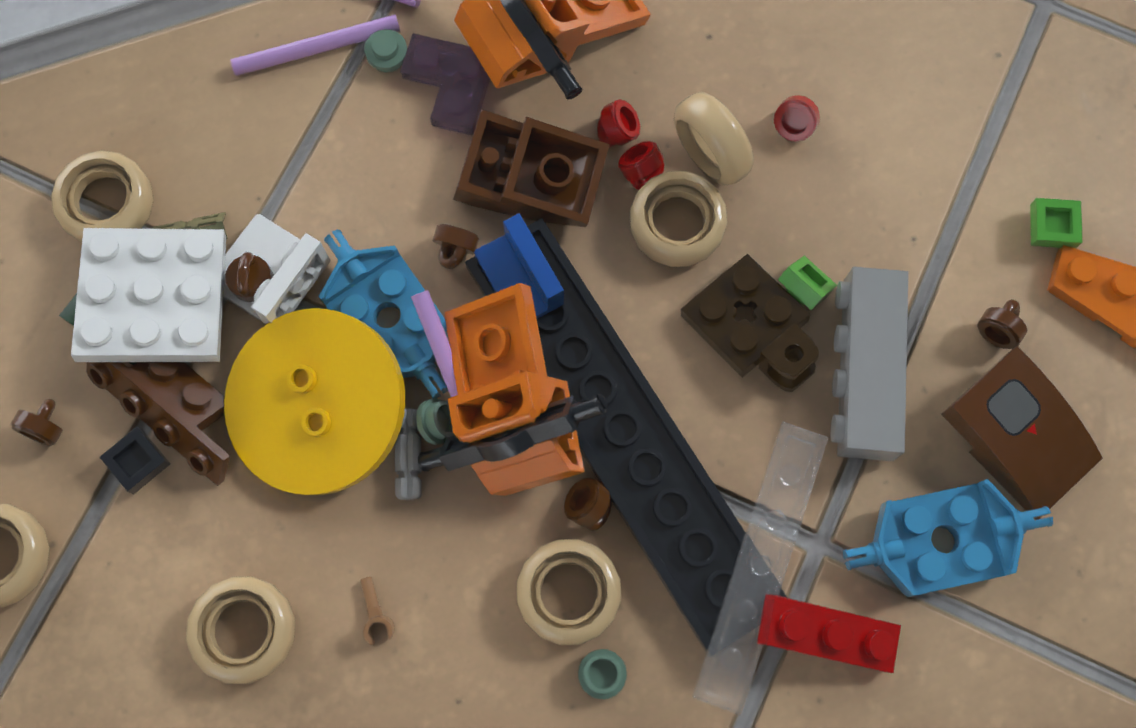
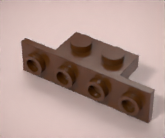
(173, 404)

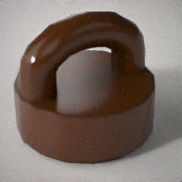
(455, 239)
(246, 275)
(1003, 325)
(37, 426)
(588, 504)

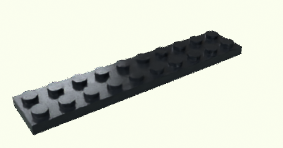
(638, 449)

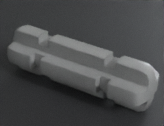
(407, 450)

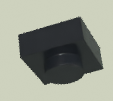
(135, 460)

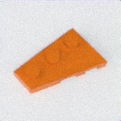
(1097, 289)

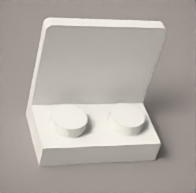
(292, 261)

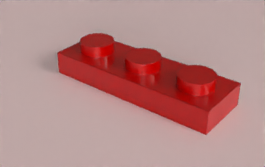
(828, 633)

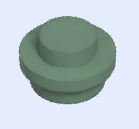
(385, 50)
(434, 421)
(602, 674)

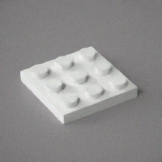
(149, 295)

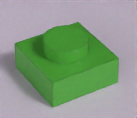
(1056, 223)
(807, 283)

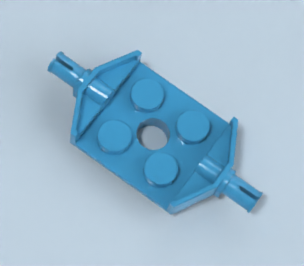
(380, 279)
(984, 530)

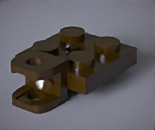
(771, 340)

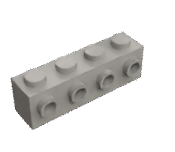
(871, 364)

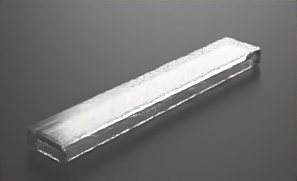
(760, 567)

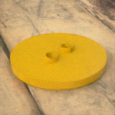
(314, 402)

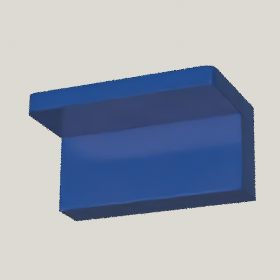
(517, 260)

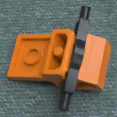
(540, 36)
(508, 413)

